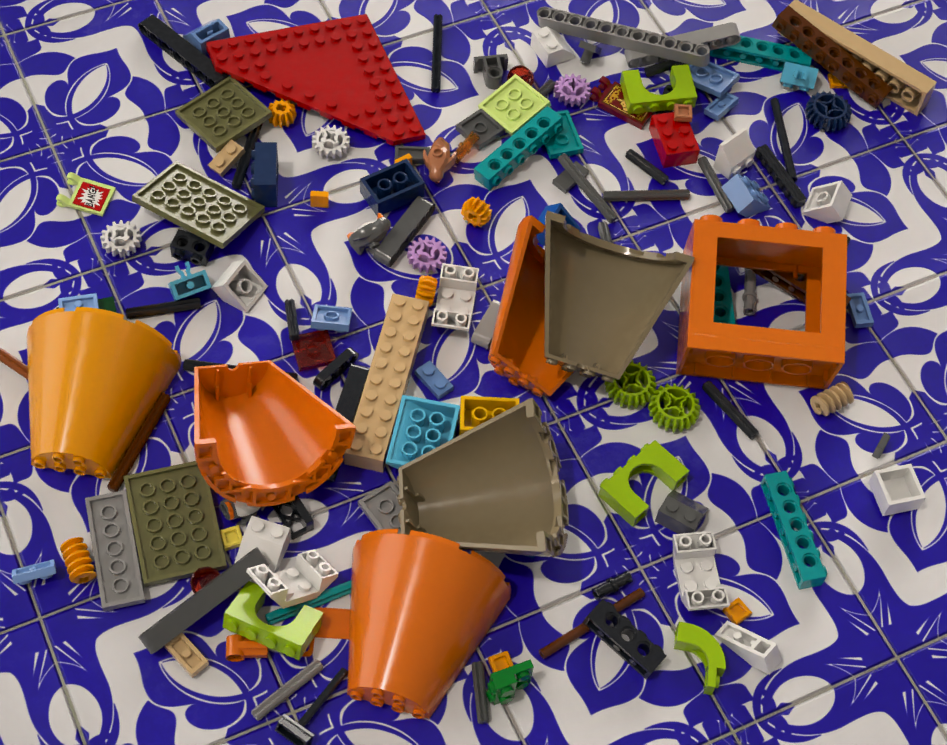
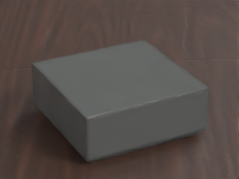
(881, 445)

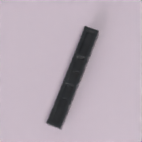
(780, 176)

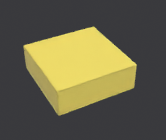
(231, 537)

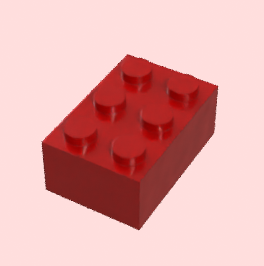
(673, 140)

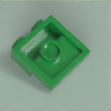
(504, 682)

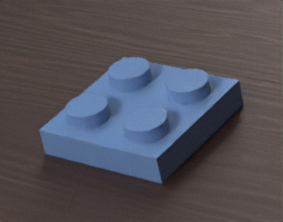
(331, 318)

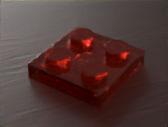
(313, 350)

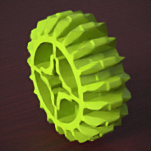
(632, 391)
(673, 413)

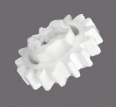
(330, 142)
(120, 238)

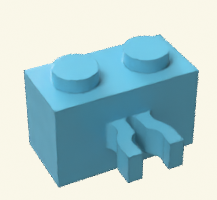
(799, 76)
(188, 284)

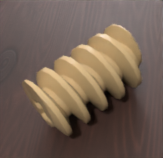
(832, 399)

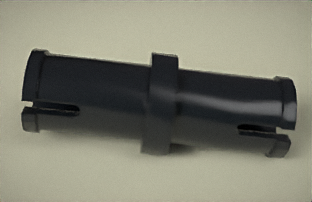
(612, 585)

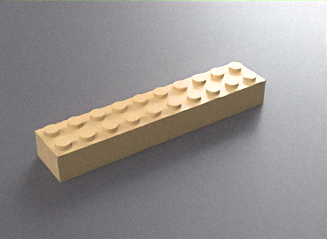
(910, 87)
(387, 382)

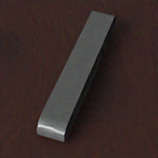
(201, 602)

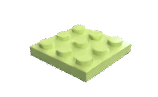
(514, 104)

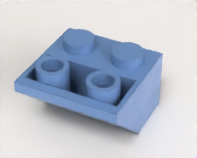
(208, 32)
(746, 196)

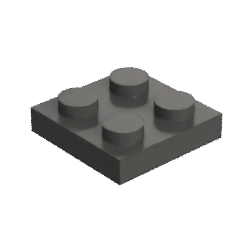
(483, 126)

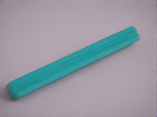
(325, 597)

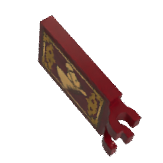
(613, 102)

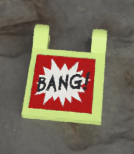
(88, 195)

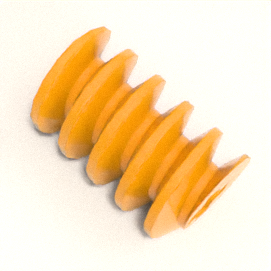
(77, 560)

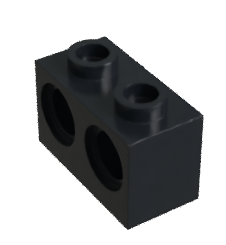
(191, 248)

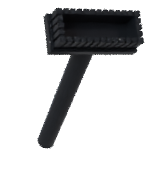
(297, 732)

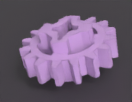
(572, 90)
(425, 254)

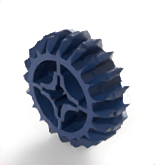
(818, 114)

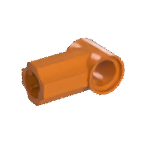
(240, 648)

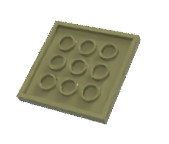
(223, 113)

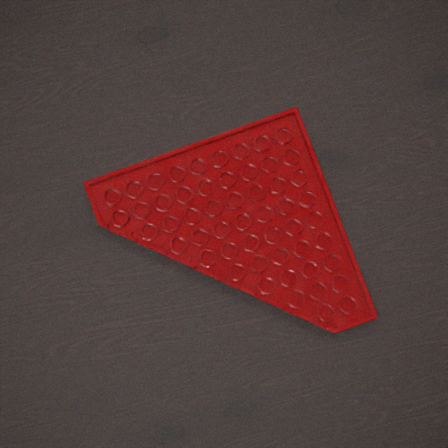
(326, 68)

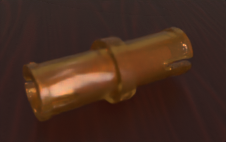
(465, 146)

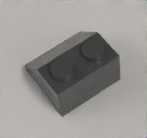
(680, 513)

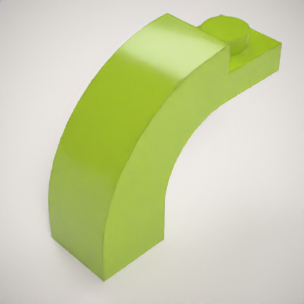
(702, 644)

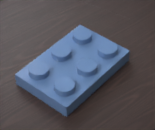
(713, 78)

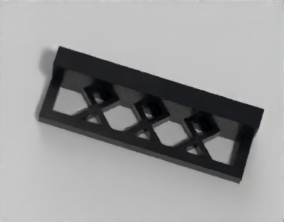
(302, 517)

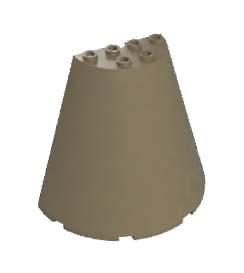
(601, 299)
(491, 488)

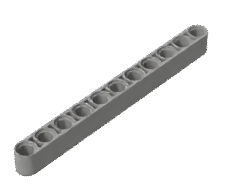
(624, 36)

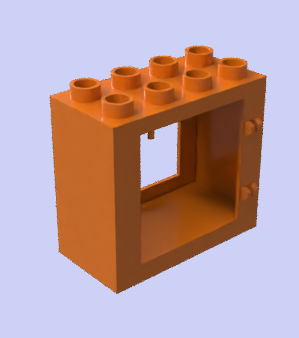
(762, 353)

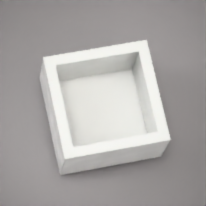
(897, 489)

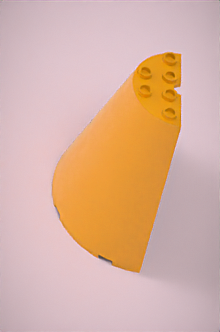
(92, 387)

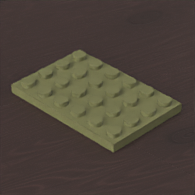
(198, 204)
(174, 523)

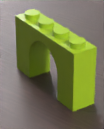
(640, 100)
(652, 460)
(287, 639)

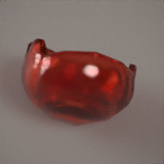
(523, 72)
(202, 577)

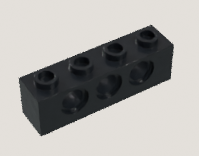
(625, 649)

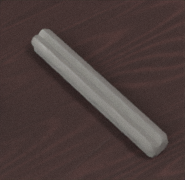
(287, 689)

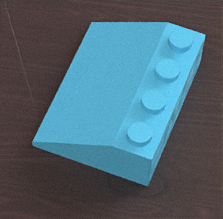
(421, 428)

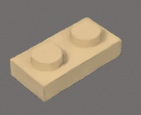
(226, 158)
(187, 655)

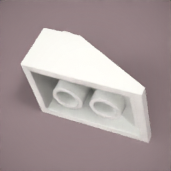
(270, 539)

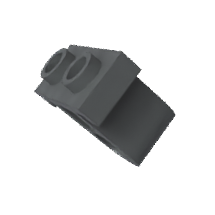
(491, 69)

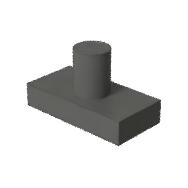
(589, 50)

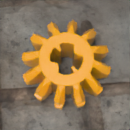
(283, 113)
(476, 211)
(426, 288)

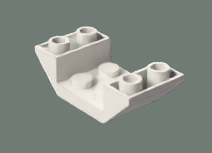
(455, 297)
(697, 571)
(297, 584)

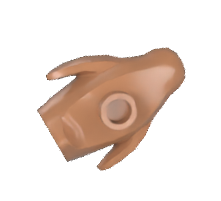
(438, 159)

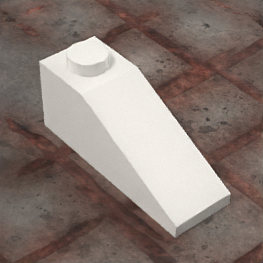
(751, 647)

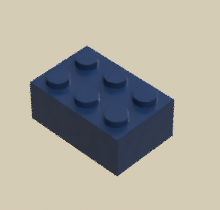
(265, 174)
(392, 187)

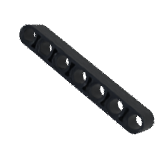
(181, 50)
(350, 397)

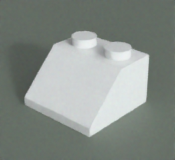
(550, 47)
(735, 154)
(828, 202)
(239, 286)

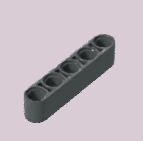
(404, 231)

